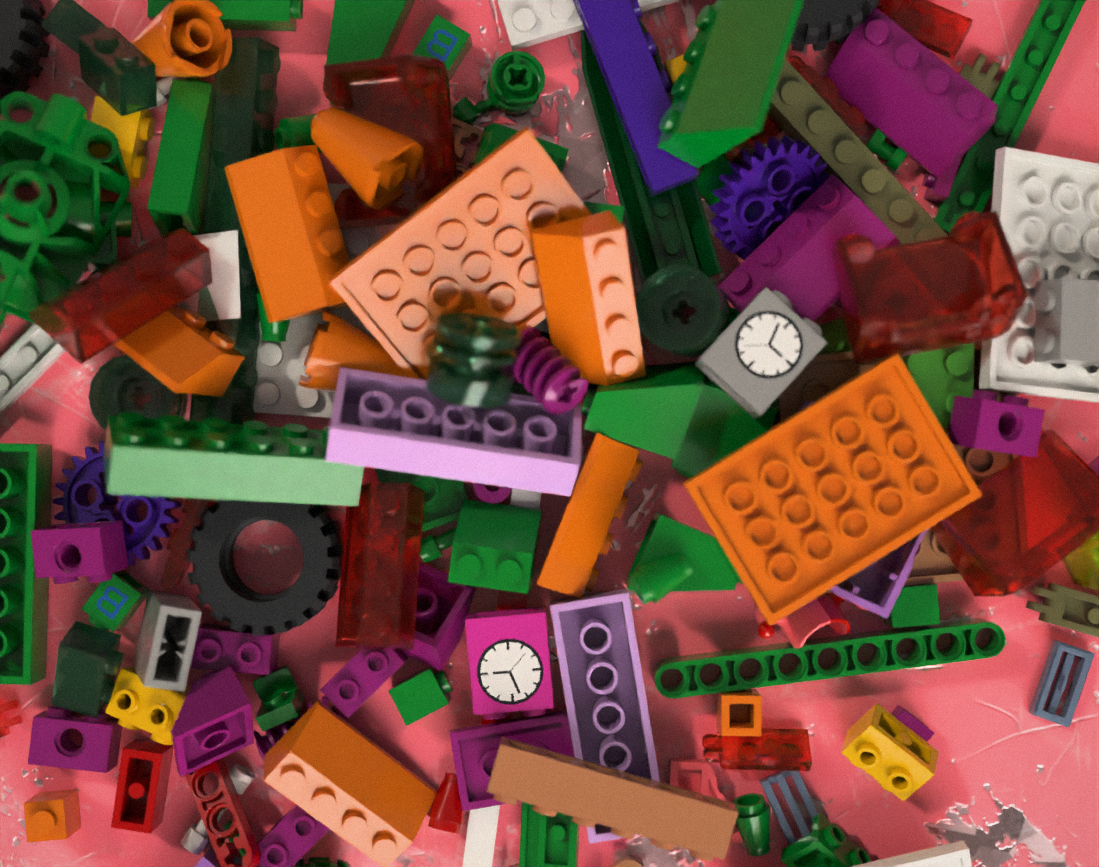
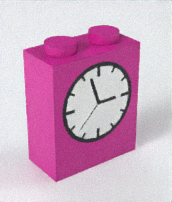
(509, 662)

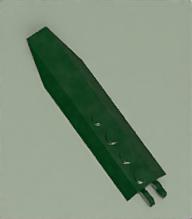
(661, 227)

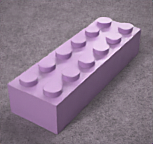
(406, 429)
(604, 686)

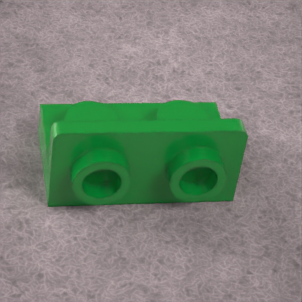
(824, 848)

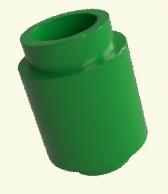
(294, 132)

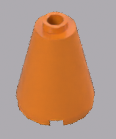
(186, 40)
(367, 155)
(343, 346)

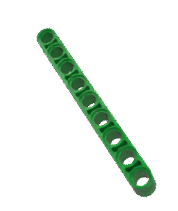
(846, 661)

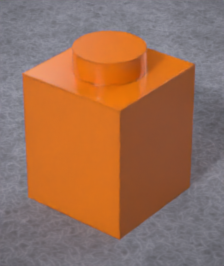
(739, 713)
(52, 815)

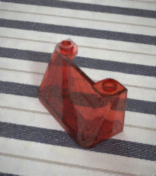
(407, 97)
(928, 290)
(1024, 520)

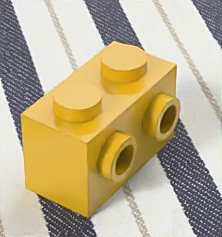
(144, 706)
(890, 752)

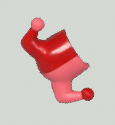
(808, 619)

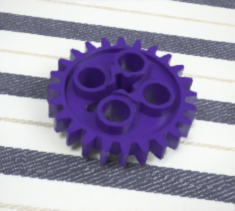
(764, 192)
(79, 510)

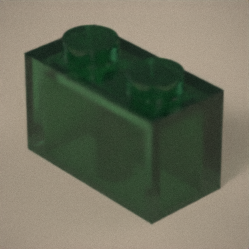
(117, 71)
(86, 669)

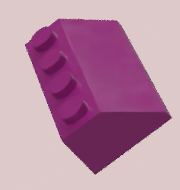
(910, 94)
(799, 252)

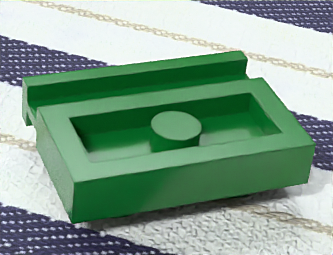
(548, 839)

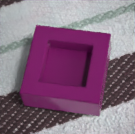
(937, 189)

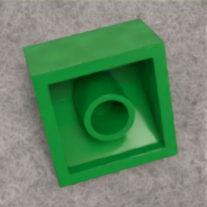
(495, 546)

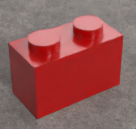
(142, 786)

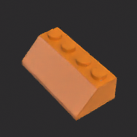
(289, 231)
(590, 297)
(184, 353)
(588, 516)
(349, 784)

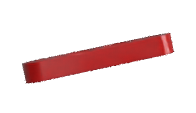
(209, 809)

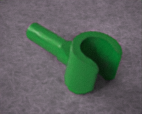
(467, 112)

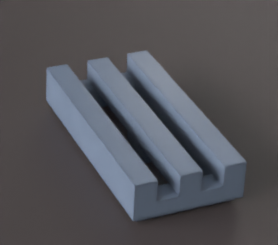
(1047, 678)
(779, 777)

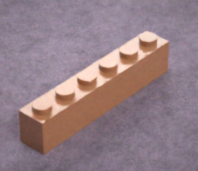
(612, 799)

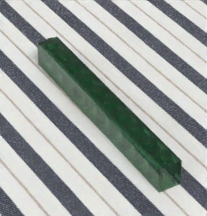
(239, 131)

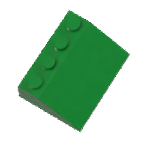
(727, 77)

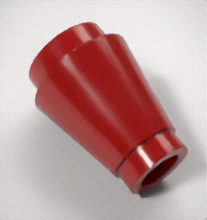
(446, 808)

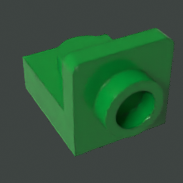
(279, 698)

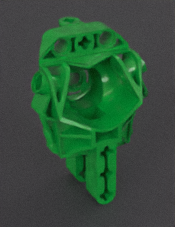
(83, 230)

